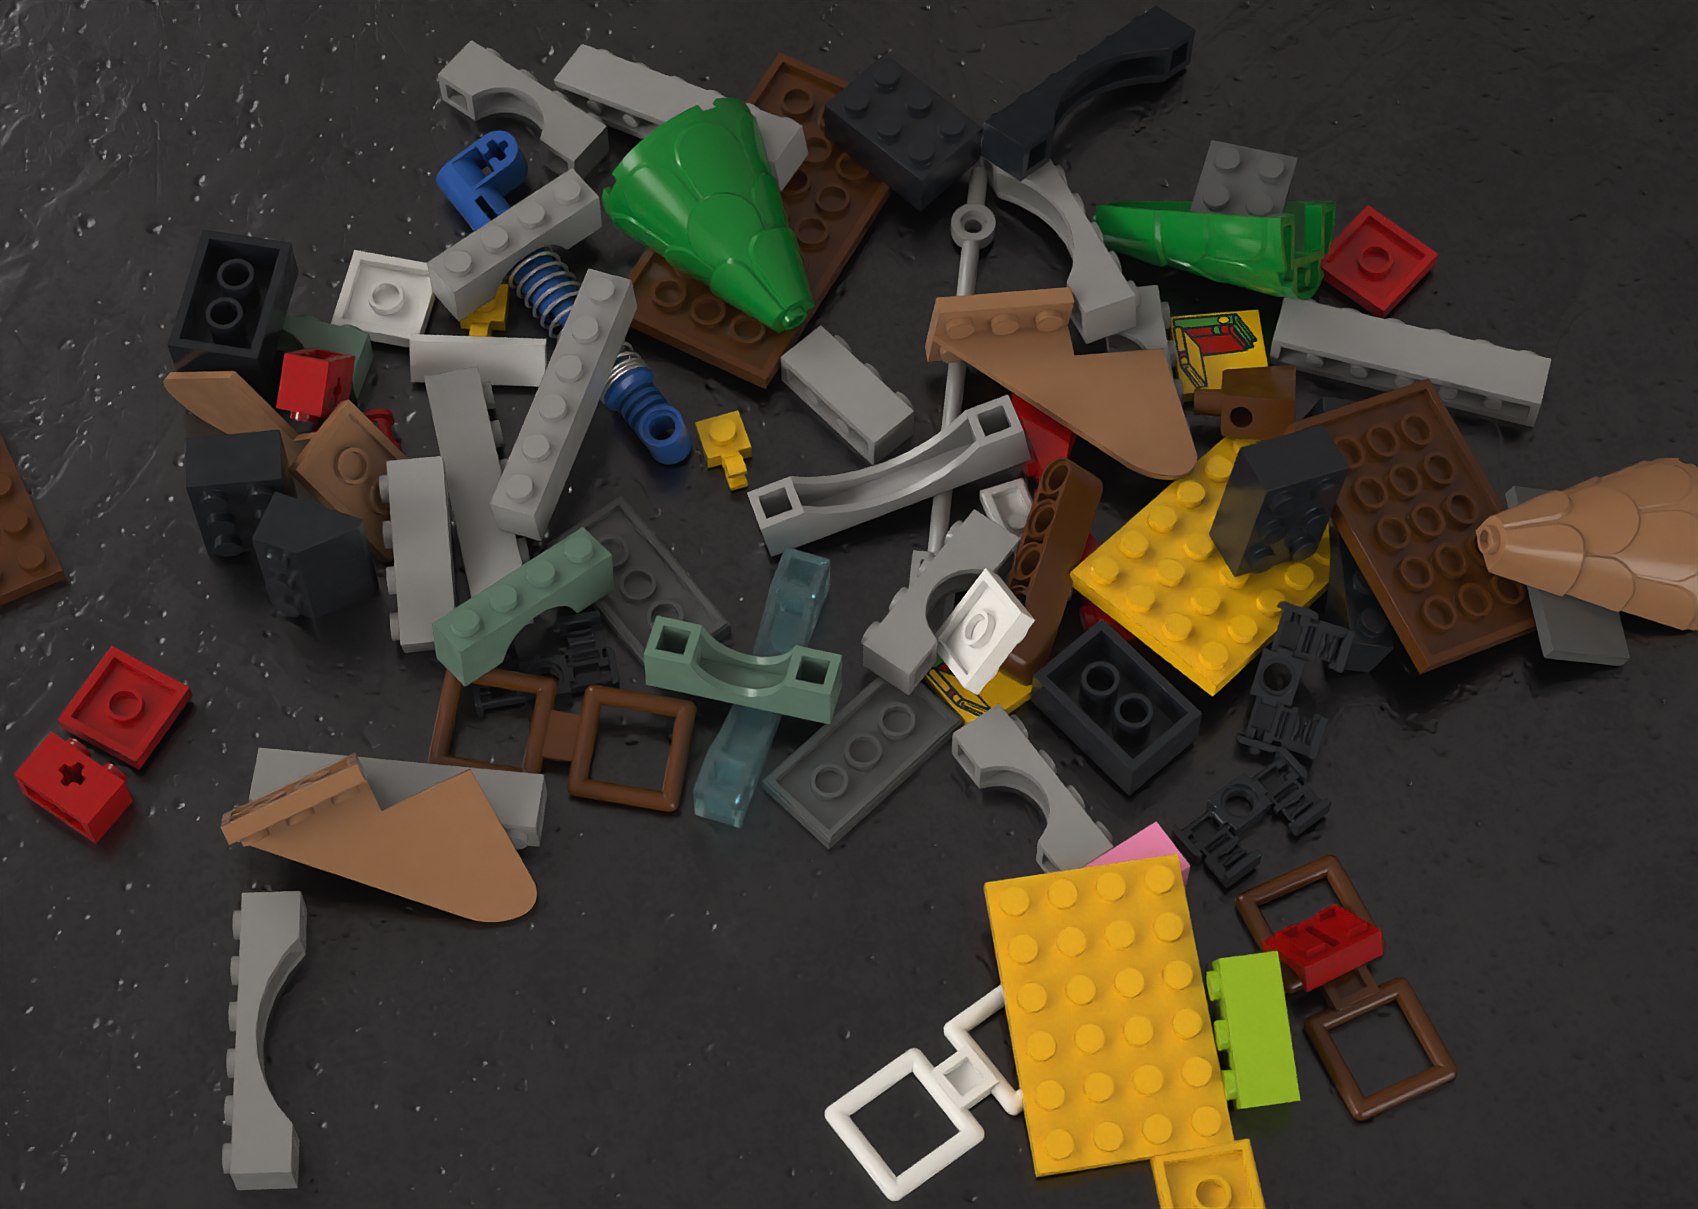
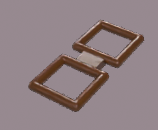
(572, 736)
(1350, 994)

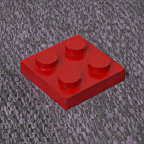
(1376, 262)
(125, 707)

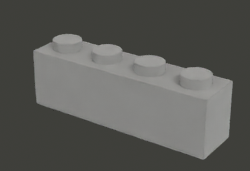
(421, 548)

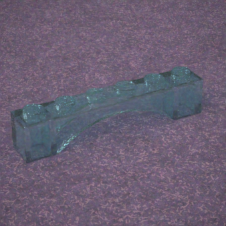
(747, 734)

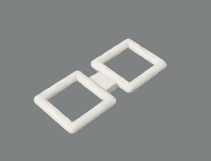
(953, 1084)

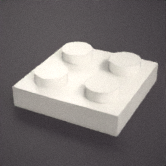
(385, 298)
(982, 631)

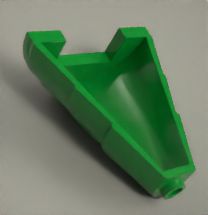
(714, 211)
(1258, 253)

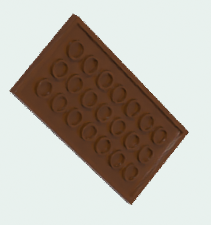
(825, 204)

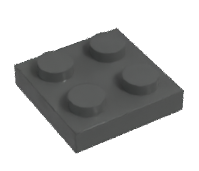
(1244, 181)

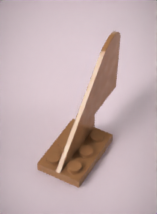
(1109, 399)
(334, 464)
(429, 848)

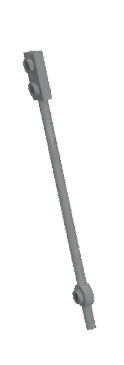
(969, 216)

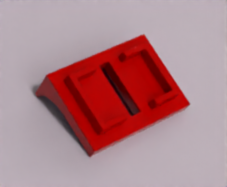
(1318, 962)

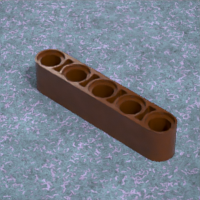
(1045, 558)

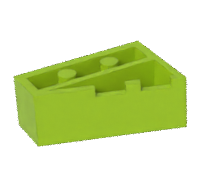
(1253, 1030)

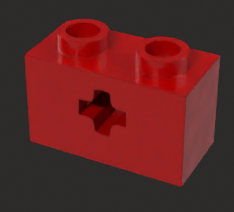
(314, 382)
(74, 786)

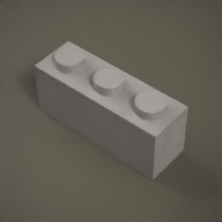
(848, 394)

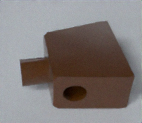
(1251, 402)

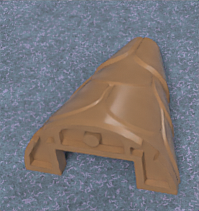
(1608, 541)

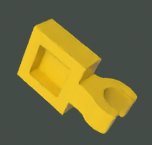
(490, 315)
(725, 444)

